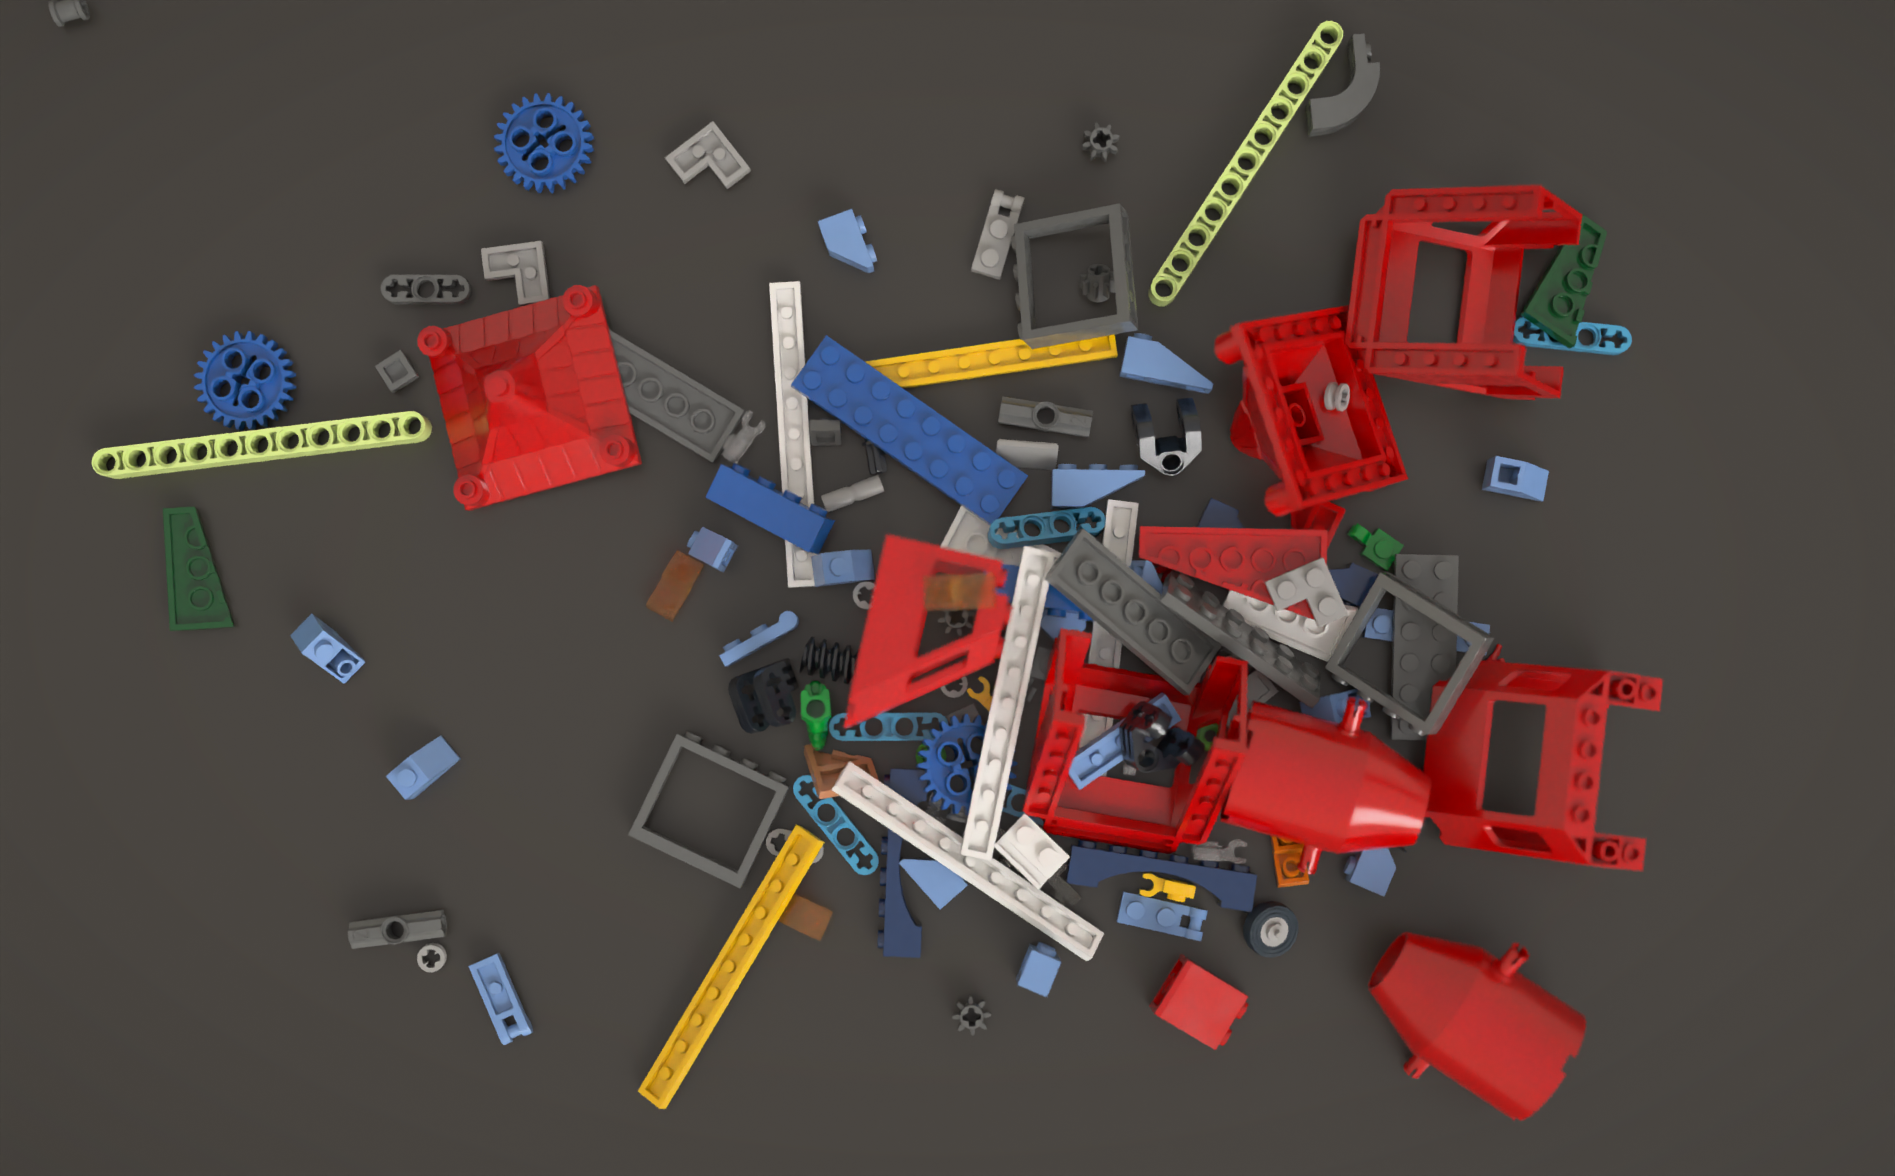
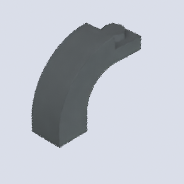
(1337, 112)

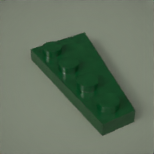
(1562, 291)
(192, 579)

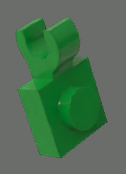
(1378, 547)

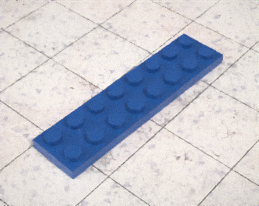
(909, 431)

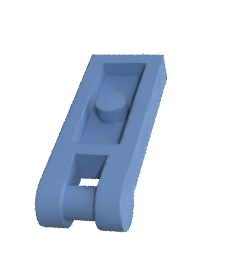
(760, 637)
(1160, 915)
(500, 998)

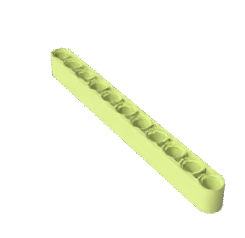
(1251, 150)
(248, 441)

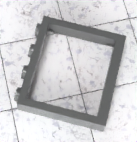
(1126, 315)
(1478, 638)
(686, 854)

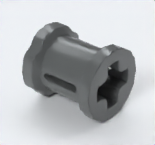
(68, 10)

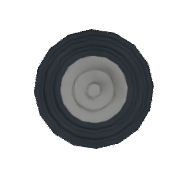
(1270, 929)

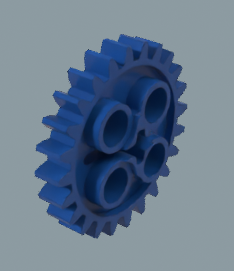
(527, 122)
(219, 371)
(940, 772)

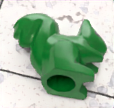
(816, 712)

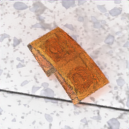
(675, 585)
(959, 591)
(806, 916)

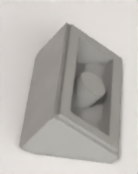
(1028, 453)

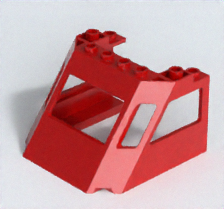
(1384, 277)
(897, 624)
(1568, 767)
(1121, 809)

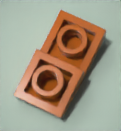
(1285, 858)

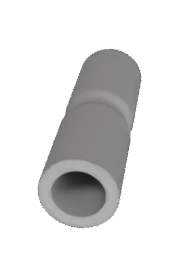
(856, 492)

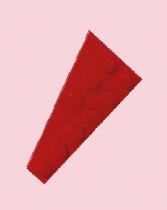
(1234, 556)

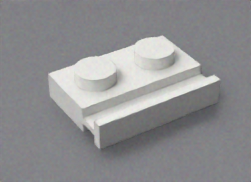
(1031, 851)

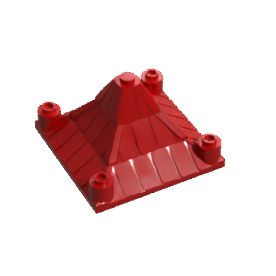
(531, 398)
(1284, 411)

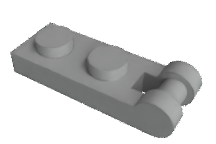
(997, 235)

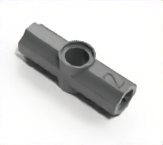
(1066, 419)
(379, 930)

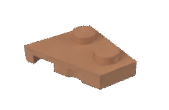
(827, 768)

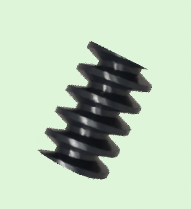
(829, 660)

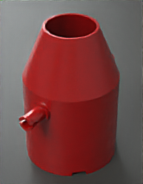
(1325, 784)
(1477, 1020)

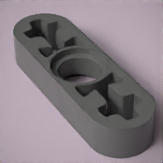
(403, 297)

